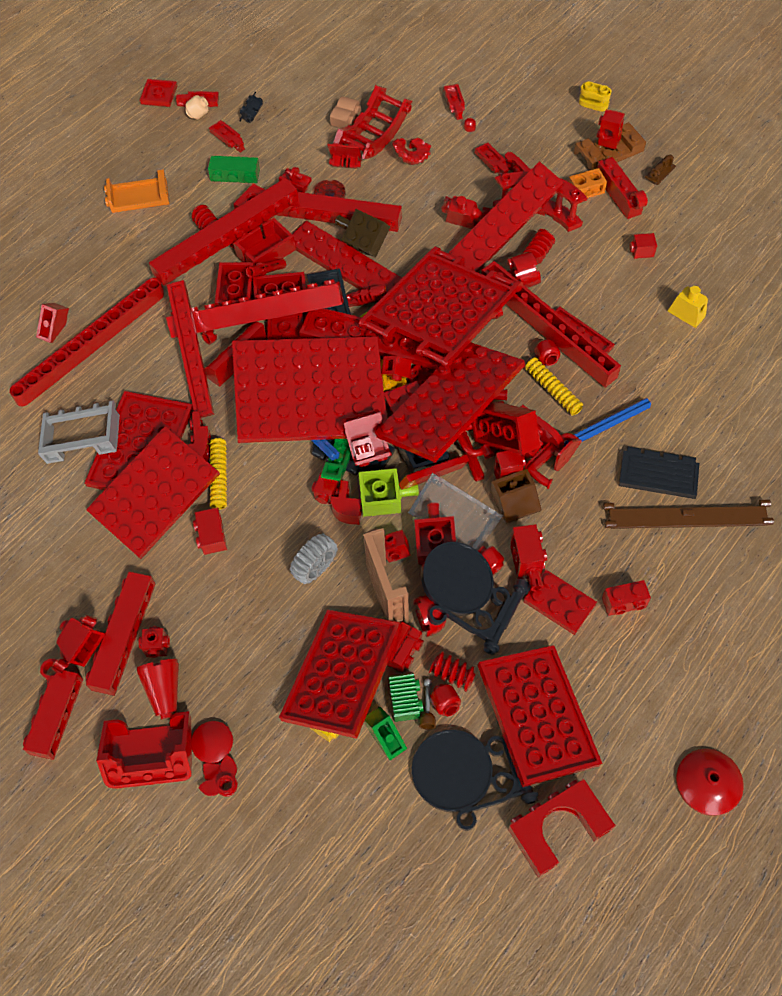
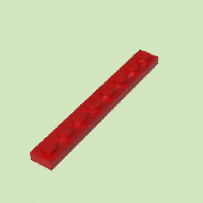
(190, 348)

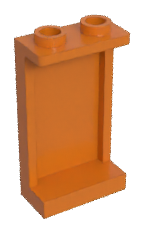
(137, 194)

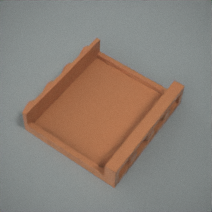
(392, 602)

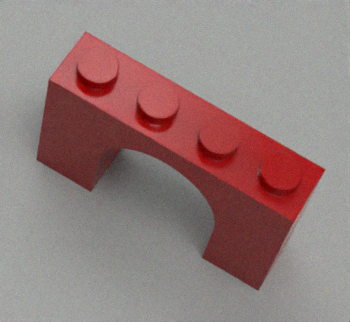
(576, 800)

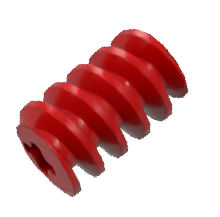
(203, 216)
(540, 245)
(453, 671)

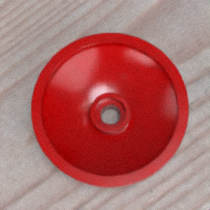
(700, 791)

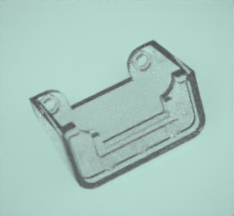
(471, 517)

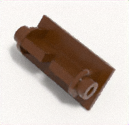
(661, 170)

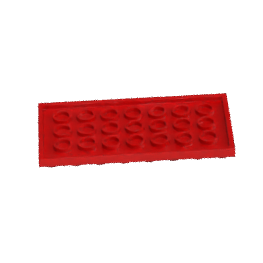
(449, 401)

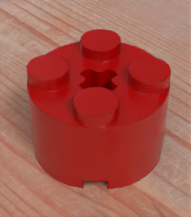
(524, 269)

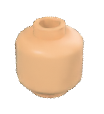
(196, 107)

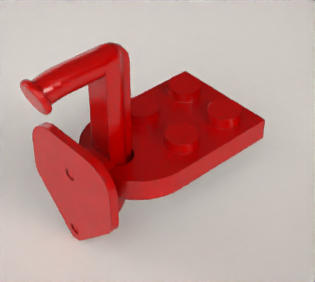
(552, 446)

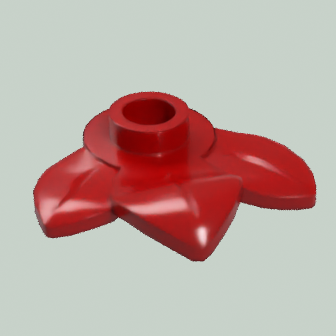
(217, 776)

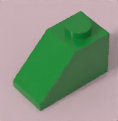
(385, 733)

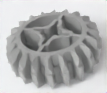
(313, 558)

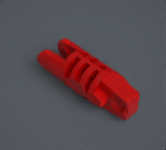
(366, 295)

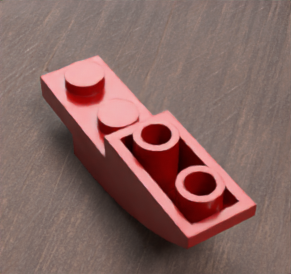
(201, 437)

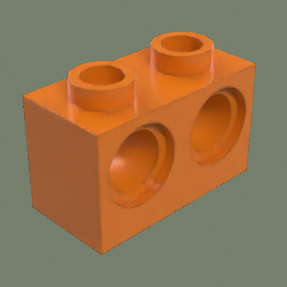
(590, 182)

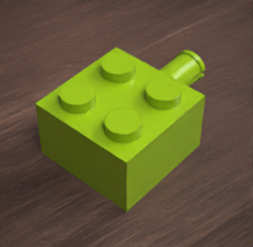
(382, 492)

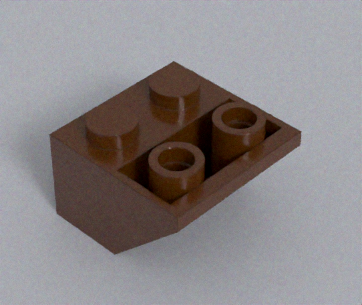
(516, 496)

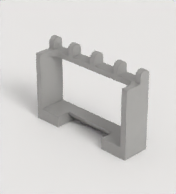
(103, 444)

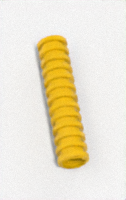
(554, 386)
(218, 461)

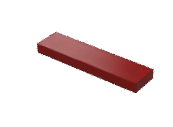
(602, 342)
(439, 470)

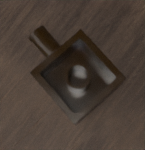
(363, 232)

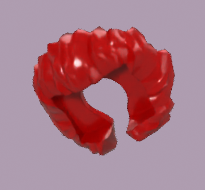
(410, 157)

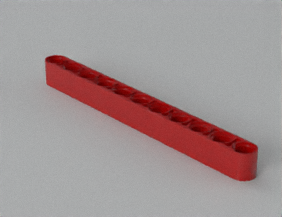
(86, 342)

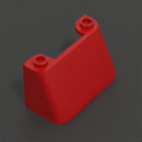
(145, 754)

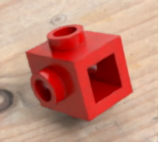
(396, 546)
(154, 642)

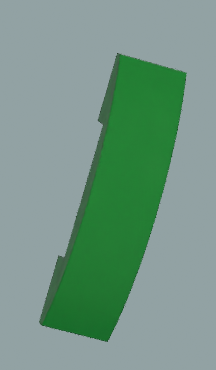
(335, 469)

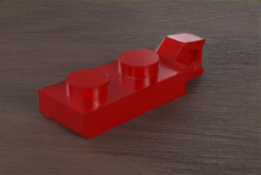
(211, 96)
(454, 100)
(227, 135)
(492, 158)

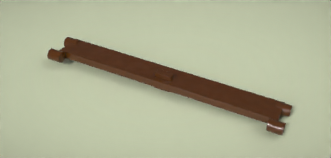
(688, 517)

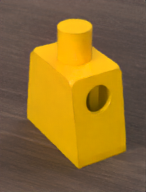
(690, 306)

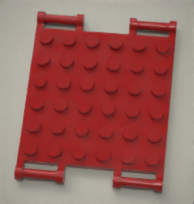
(440, 305)

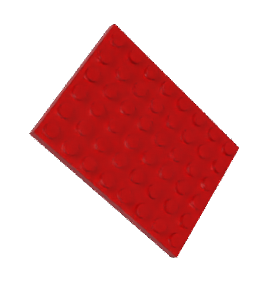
(304, 387)

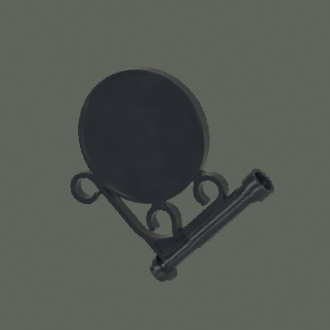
(461, 584)
(456, 771)

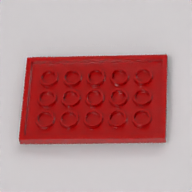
(139, 423)
(153, 492)
(341, 673)
(539, 715)

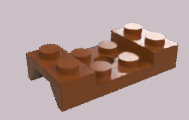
(629, 145)

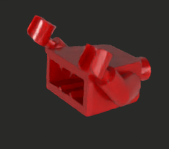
(463, 211)
(77, 642)

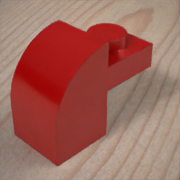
(344, 508)

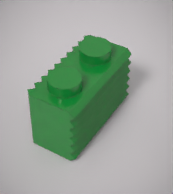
(404, 697)

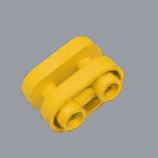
(594, 96)

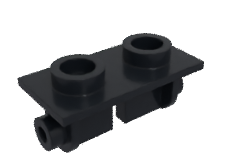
(253, 103)

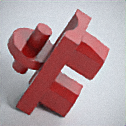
(297, 179)

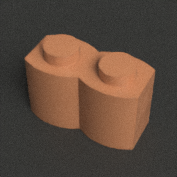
(345, 112)

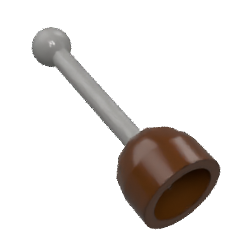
(427, 720)

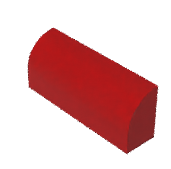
(222, 366)

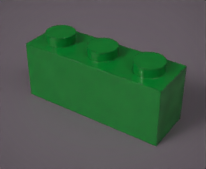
(234, 169)

